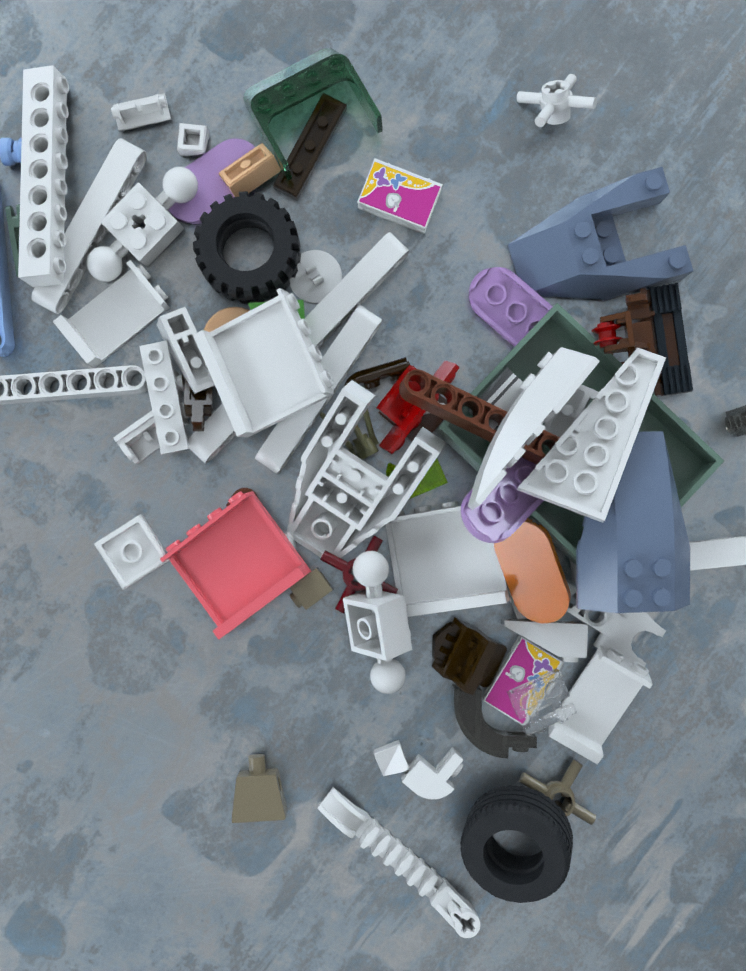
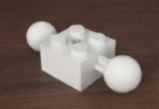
(125, 220)
(378, 622)

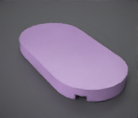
(210, 185)
(506, 303)
(503, 508)

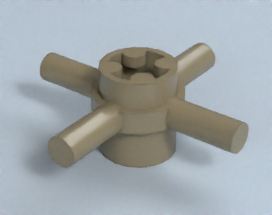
(562, 787)

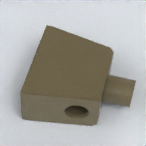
(258, 793)

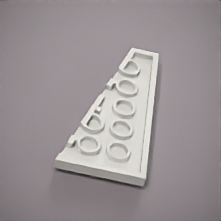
(592, 453)

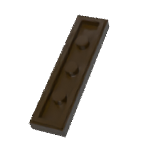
(311, 145)

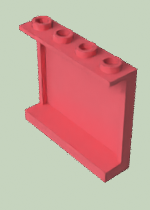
(236, 561)

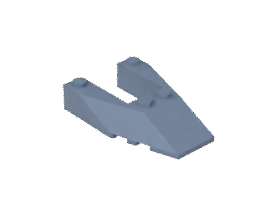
(580, 251)

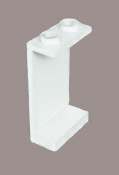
(114, 316)
(600, 701)

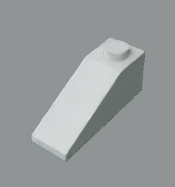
(179, 331)
(561, 638)

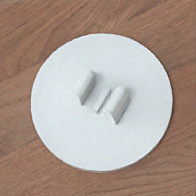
(316, 276)

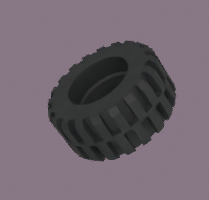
(239, 214)

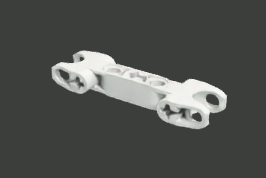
(617, 628)

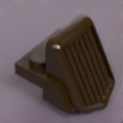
(466, 655)

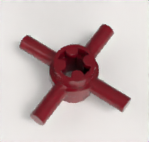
(347, 567)

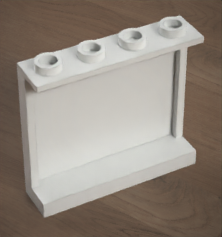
(265, 365)
(442, 563)

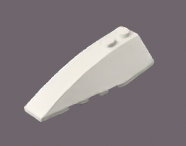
(538, 403)

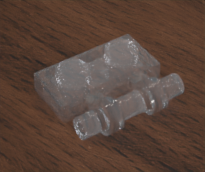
(537, 695)

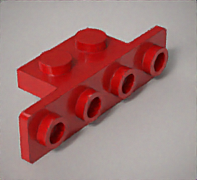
(404, 414)

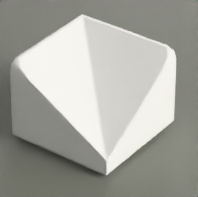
(192, 139)
(391, 758)

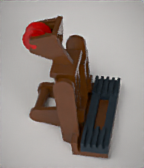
(656, 326)

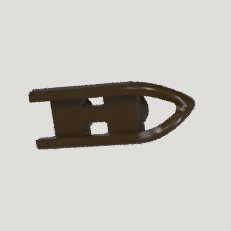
(372, 376)

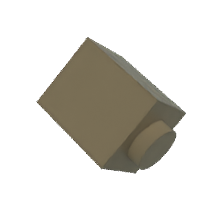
(310, 589)

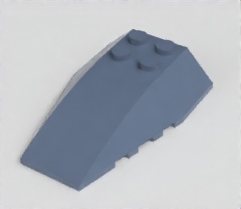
(642, 548)

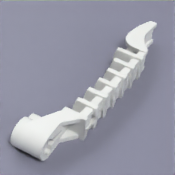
(442, 895)

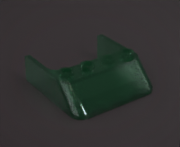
(300, 83)

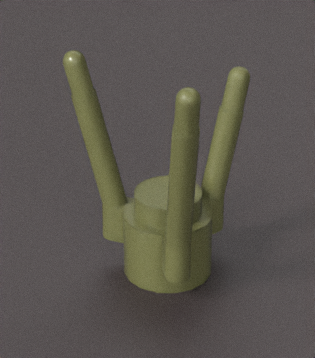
(363, 445)

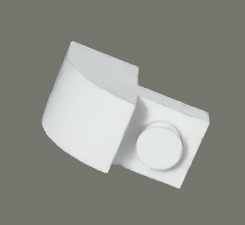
(431, 781)

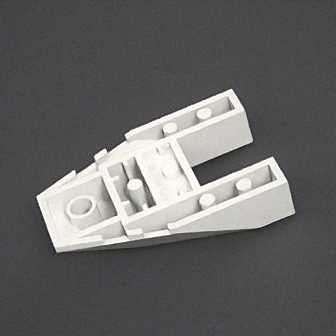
(342, 496)

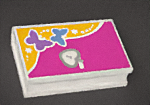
(399, 196)
(521, 664)

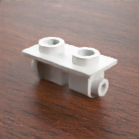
(141, 112)

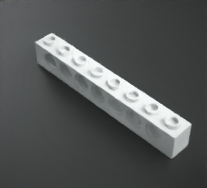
(43, 177)

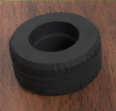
(513, 876)

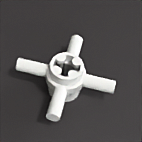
(556, 101)

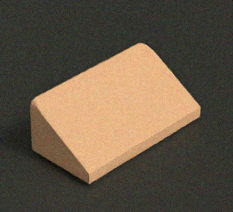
(250, 170)

